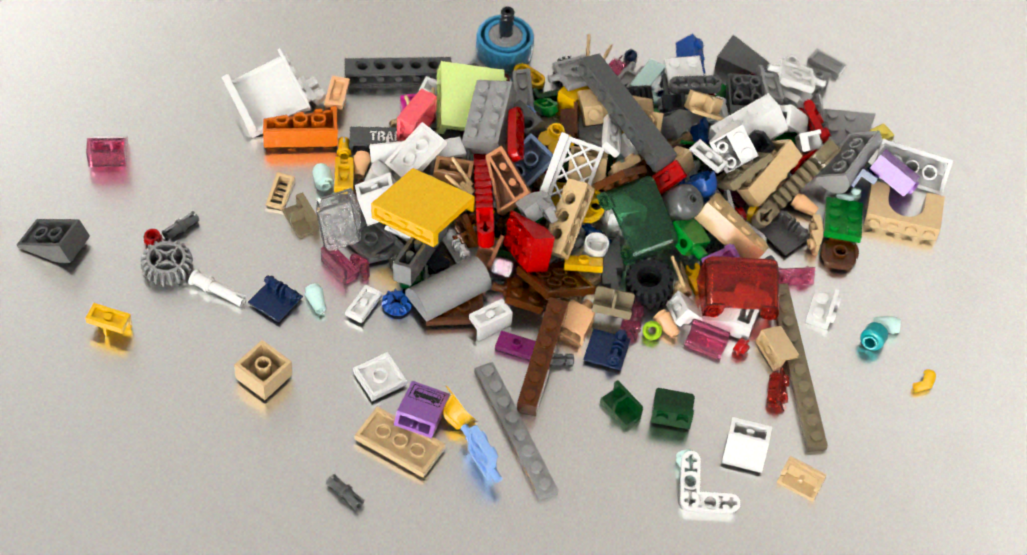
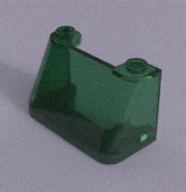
(640, 218)

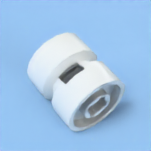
(596, 245)

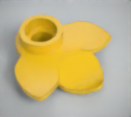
(550, 138)

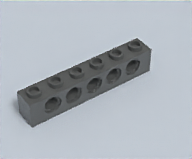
(391, 70)

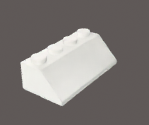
(759, 115)
(929, 166)

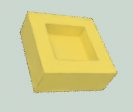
(885, 132)

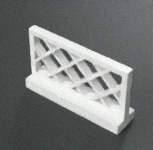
(559, 158)

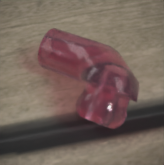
(362, 264)

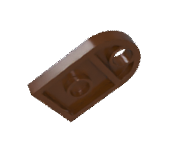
(620, 178)

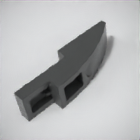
(613, 266)

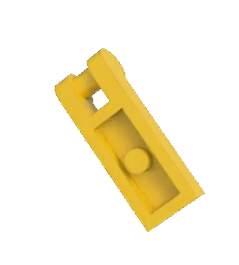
(343, 174)

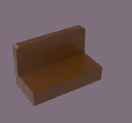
(570, 121)

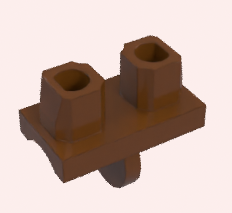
(465, 230)

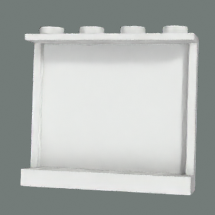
(268, 93)

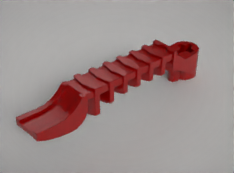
(483, 202)

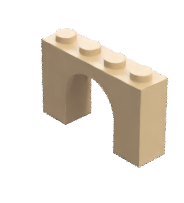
(882, 216)

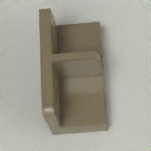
(302, 217)
(613, 302)

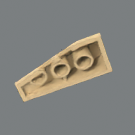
(594, 112)

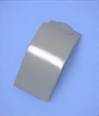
(536, 206)

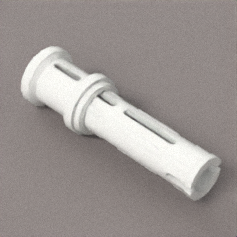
(209, 284)

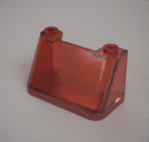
(740, 285)

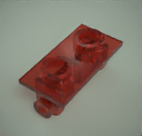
(779, 396)

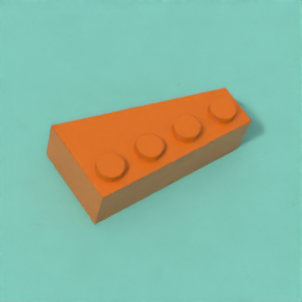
(302, 129)

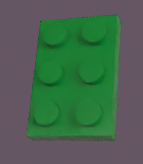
(843, 219)

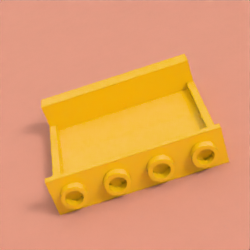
(421, 206)

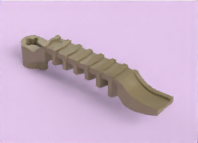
(795, 184)

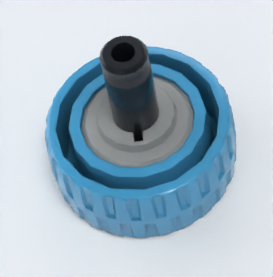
(504, 41)

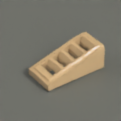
(283, 178)

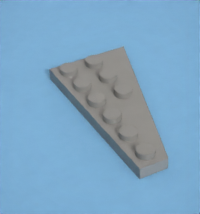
(845, 122)

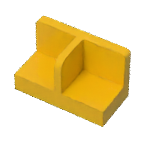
(109, 319)

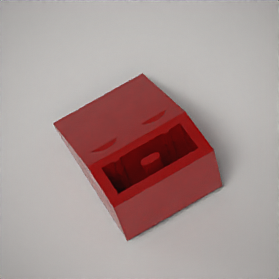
(528, 243)

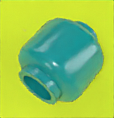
(874, 336)

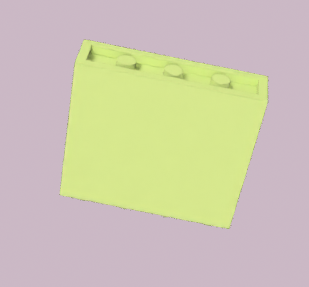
(456, 90)

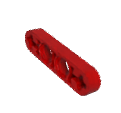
(515, 141)

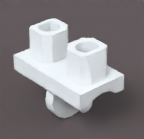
(317, 96)

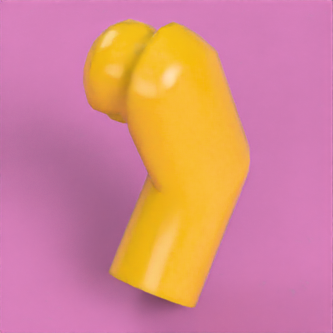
(927, 383)

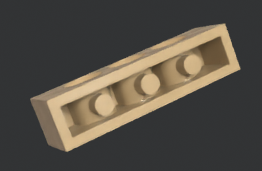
(576, 211)

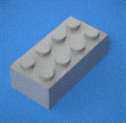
(488, 116)

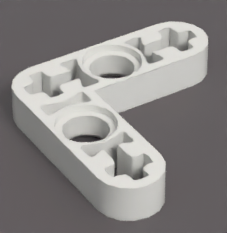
(699, 497)

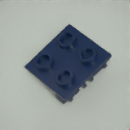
(275, 298)
(607, 348)

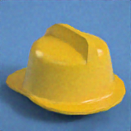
(455, 413)

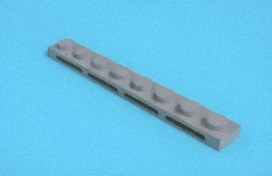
(516, 431)

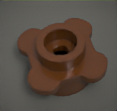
(502, 225)

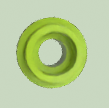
(646, 333)

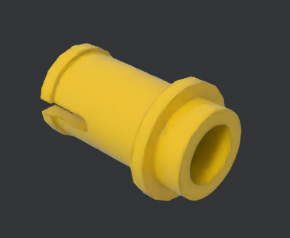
(343, 148)

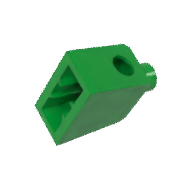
(691, 238)

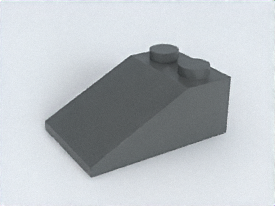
(55, 239)

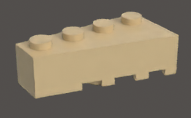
(766, 180)
(731, 228)

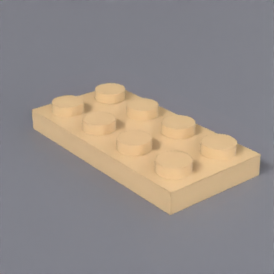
(398, 444)

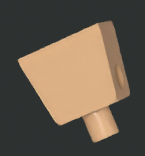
(578, 321)

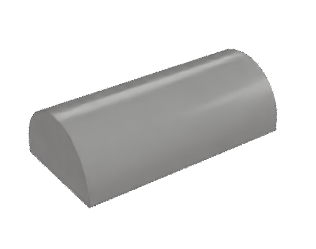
(847, 164)
(449, 288)

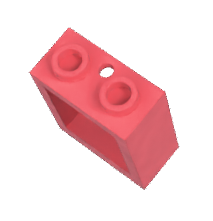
(420, 109)

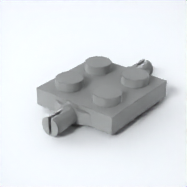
(567, 73)

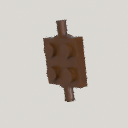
(521, 295)

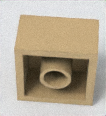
(263, 369)

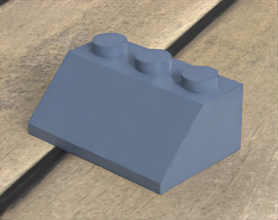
(535, 161)

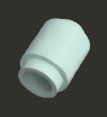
(322, 177)

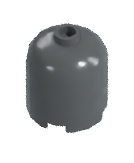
(683, 202)

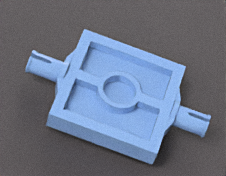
(482, 452)

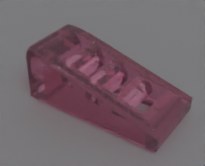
(503, 266)

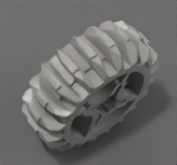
(166, 267)

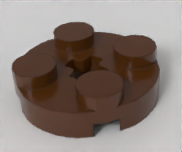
(837, 261)

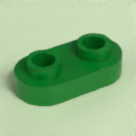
(546, 107)

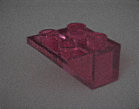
(107, 151)

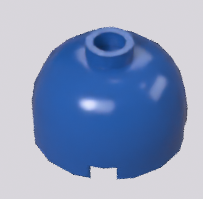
(704, 182)

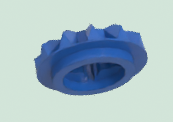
(395, 308)

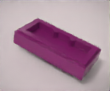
(515, 345)

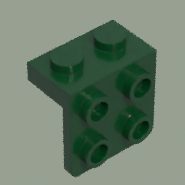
(673, 408)

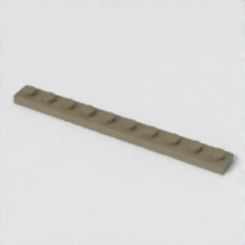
(800, 376)

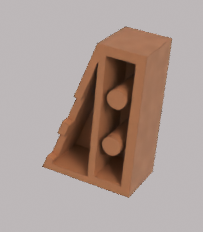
(506, 180)

